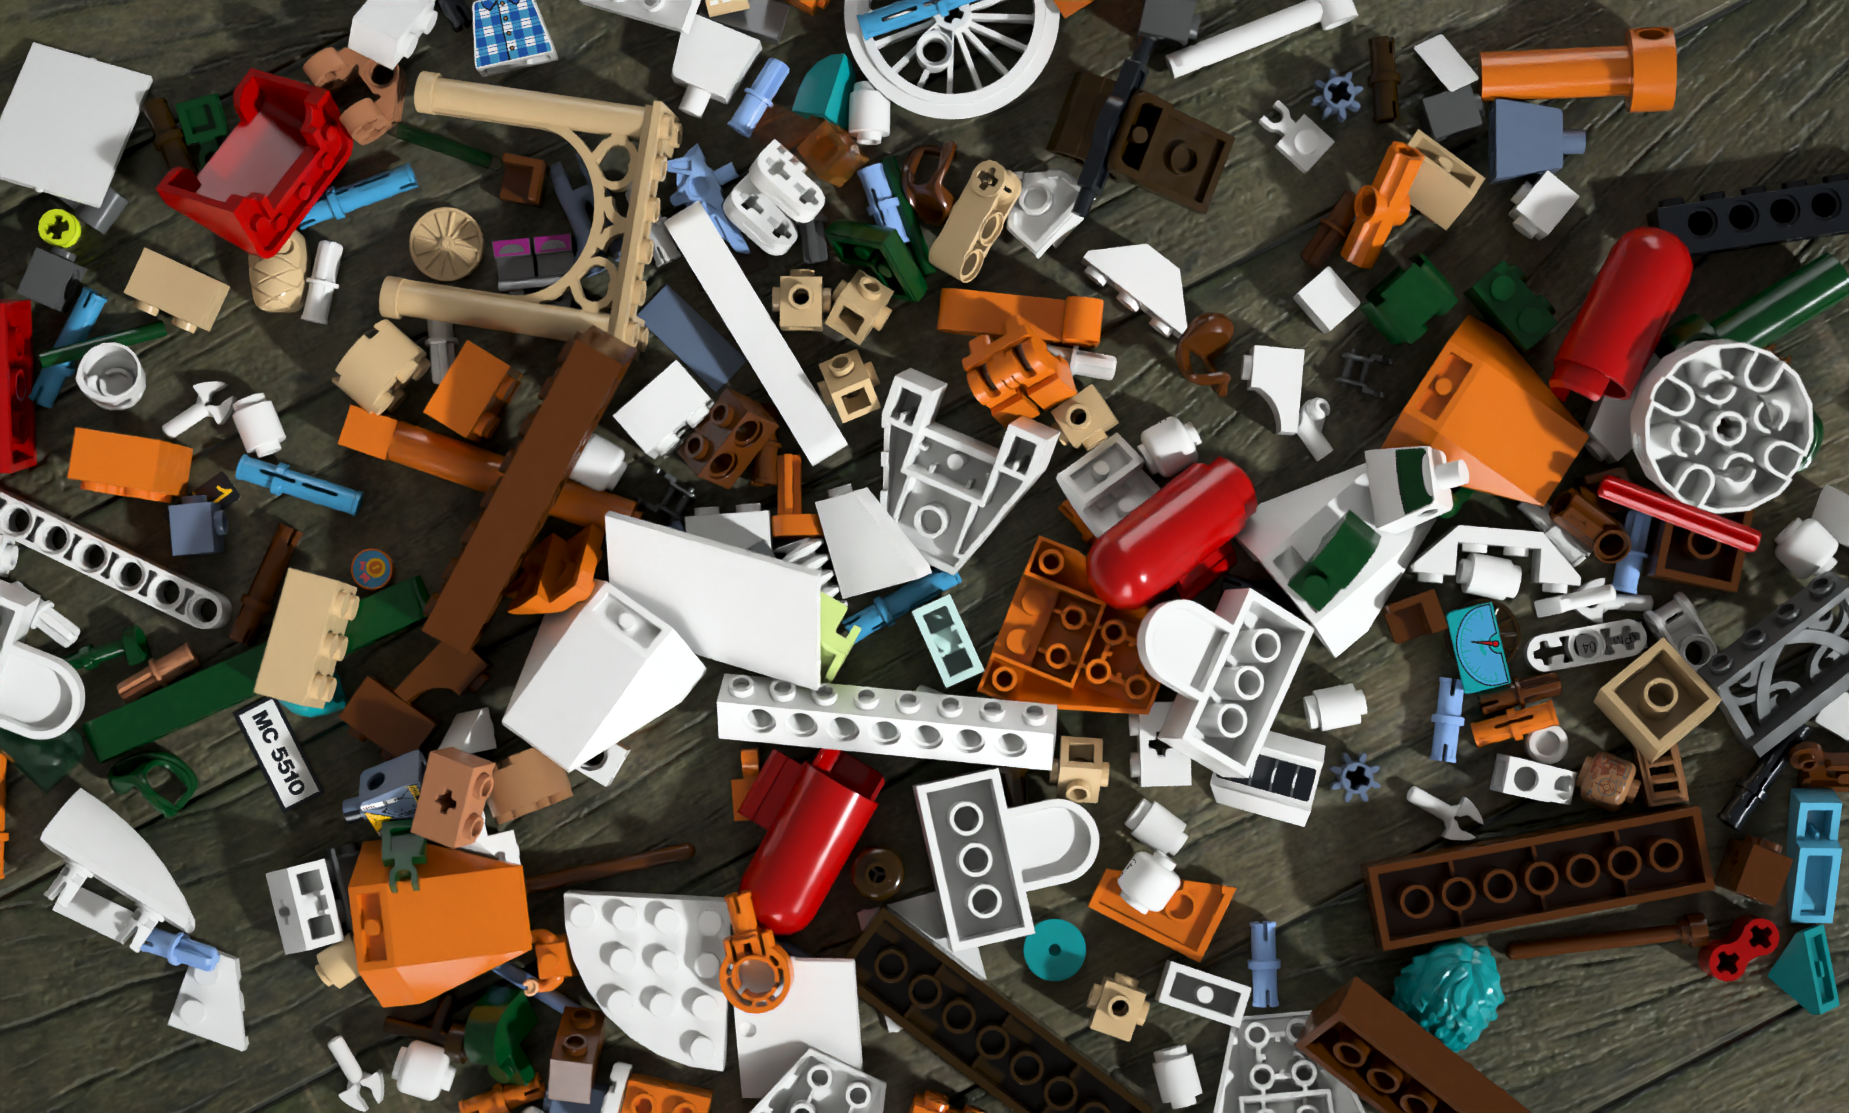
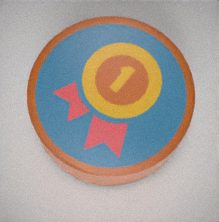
(372, 569)

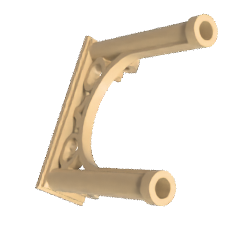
(657, 133)

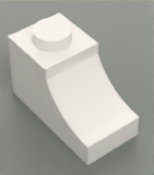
(1278, 379)

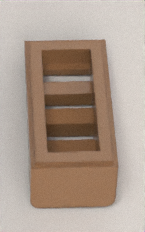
(1675, 777)

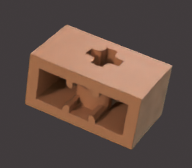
(453, 797)

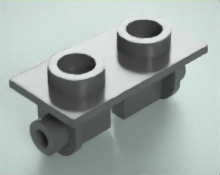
(340, 872)

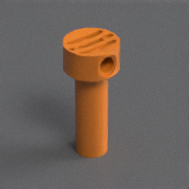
(1638, 70)

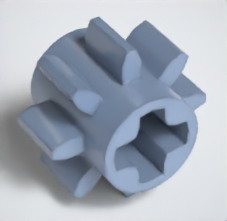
(1347, 96)
(1364, 770)

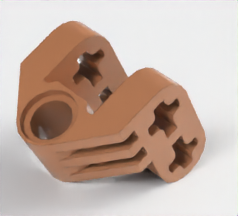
(365, 118)

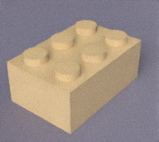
(307, 639)

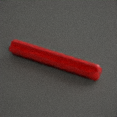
(1679, 513)

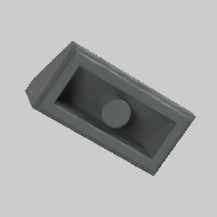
(762, 21)

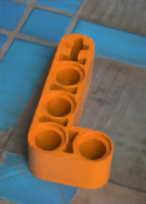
(1053, 320)

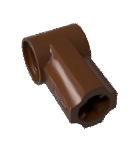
(1590, 525)

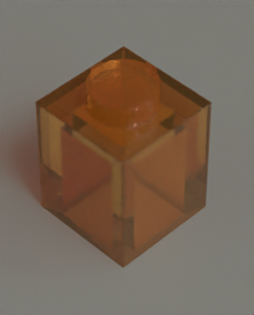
(832, 153)

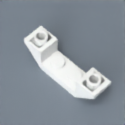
(1547, 565)
(475, 733)

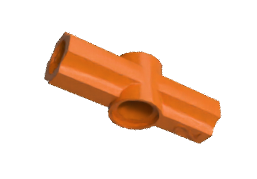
(1382, 205)

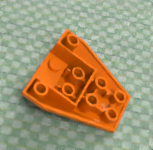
(1492, 414)
(1067, 643)
(436, 938)

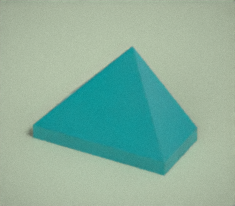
(1807, 971)

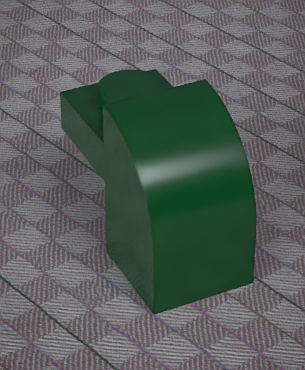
(1336, 561)
(495, 1034)

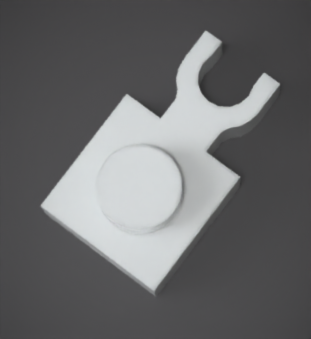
(1301, 140)

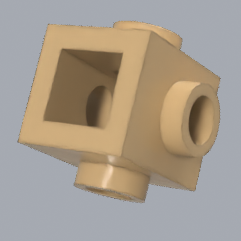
(859, 307)
(805, 316)
(849, 385)
(1098, 419)
(1079, 769)
(1121, 1021)

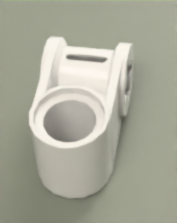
(1682, 628)

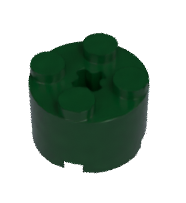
(1408, 300)

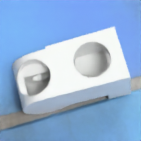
(1532, 780)

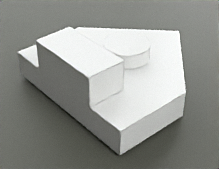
(1044, 210)

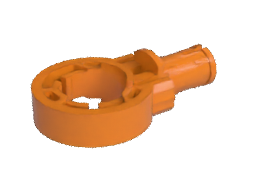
(763, 949)

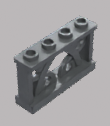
(1756, 654)

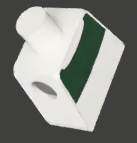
(1411, 485)

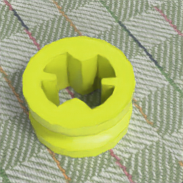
(50, 219)

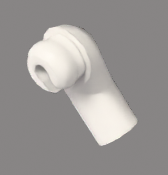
(1310, 427)

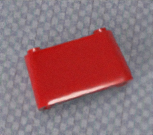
(268, 165)

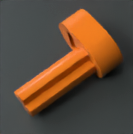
(789, 521)

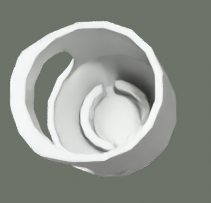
(103, 378)

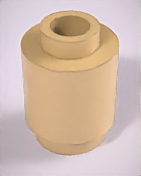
(338, 962)

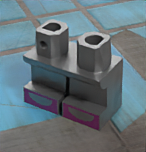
(519, 270)

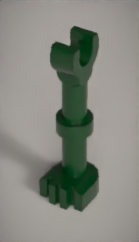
(132, 645)

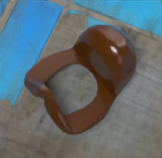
(930, 200)
(1206, 338)

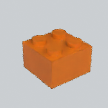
(474, 393)

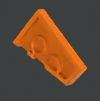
(1183, 924)

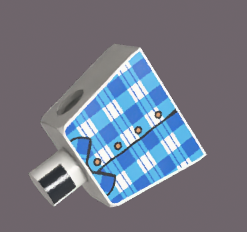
(509, 36)

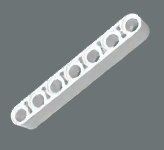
(755, 333)
(115, 565)

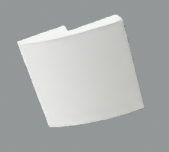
(1106, 484)

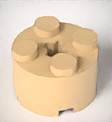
(381, 368)

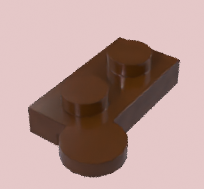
(1820, 768)

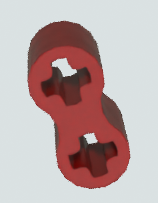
(1738, 947)

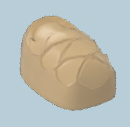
(280, 281)

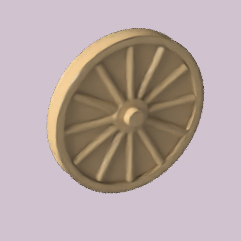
(446, 244)

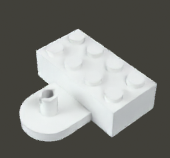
(1226, 672)
(37, 690)
(994, 854)

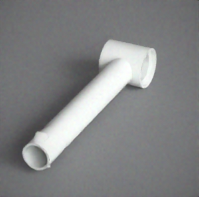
(1258, 32)

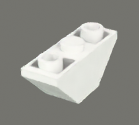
(1143, 282)

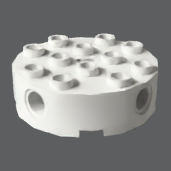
(1758, 445)

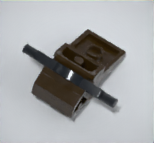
(1137, 139)

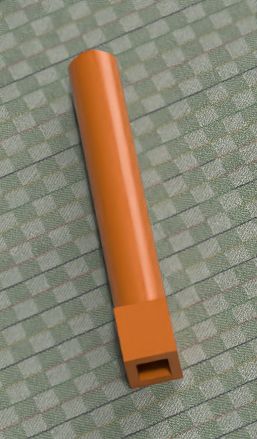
(466, 464)

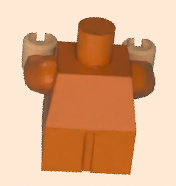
(553, 961)

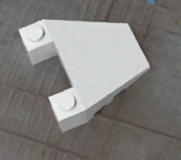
(945, 484)

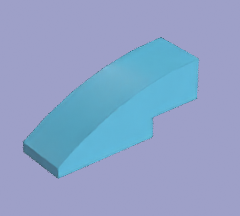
(1816, 854)

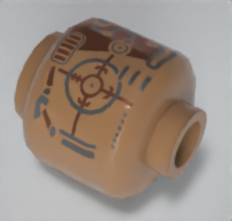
(1607, 781)

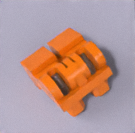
(1017, 373)

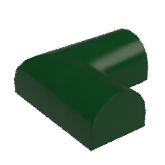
(882, 252)

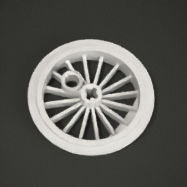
(936, 29)

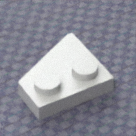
(212, 1004)

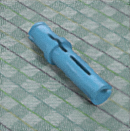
(872, 23)
(359, 194)
(75, 330)
(283, 480)
(894, 605)

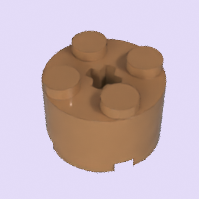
(526, 785)

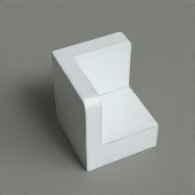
(1326, 300)

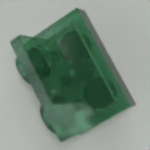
(43, 760)

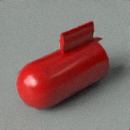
(1623, 316)
(1174, 538)
(812, 827)

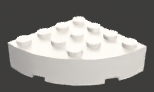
(655, 968)

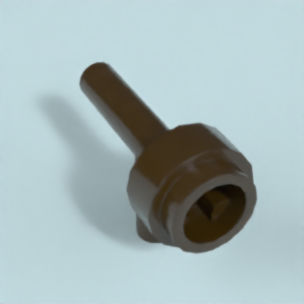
(436, 1033)

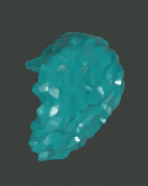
(1451, 991)

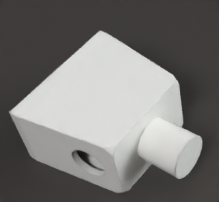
(712, 63)

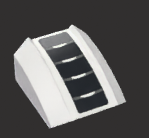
(1279, 783)

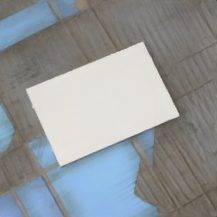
(721, 597)

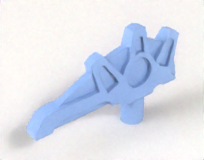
(701, 183)

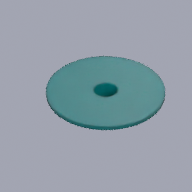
(1054, 950)

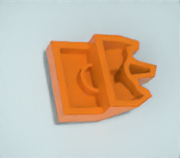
(557, 573)

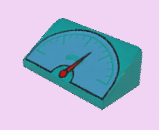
(1478, 647)

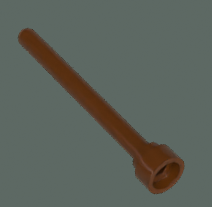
(609, 868)
(1690, 931)

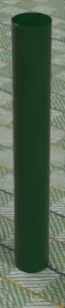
(908, 217)
(79, 349)

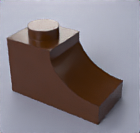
(447, 669)

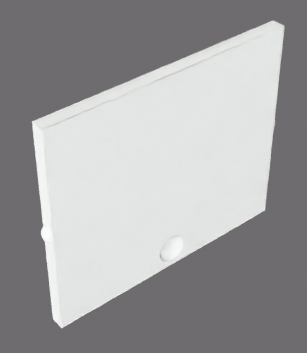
(68, 123)
(815, 1014)

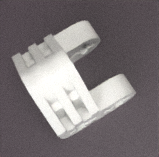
(774, 180)

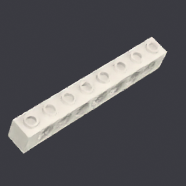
(888, 722)

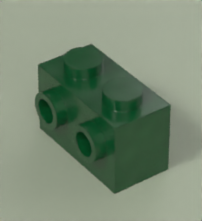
(1512, 306)

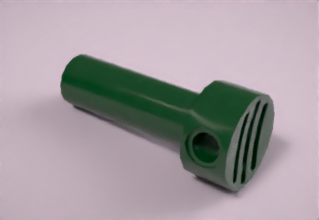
(1769, 312)

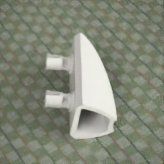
(106, 847)

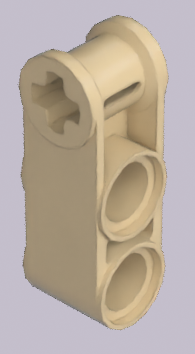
(975, 221)

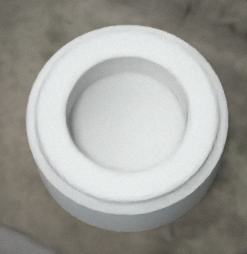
(1546, 745)

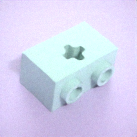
(948, 641)

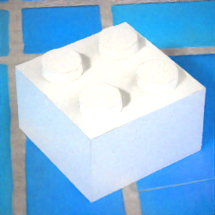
(665, 411)

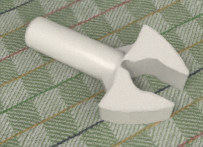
(201, 409)
(1575, 600)
(1626, 602)
(1446, 812)
(355, 1076)

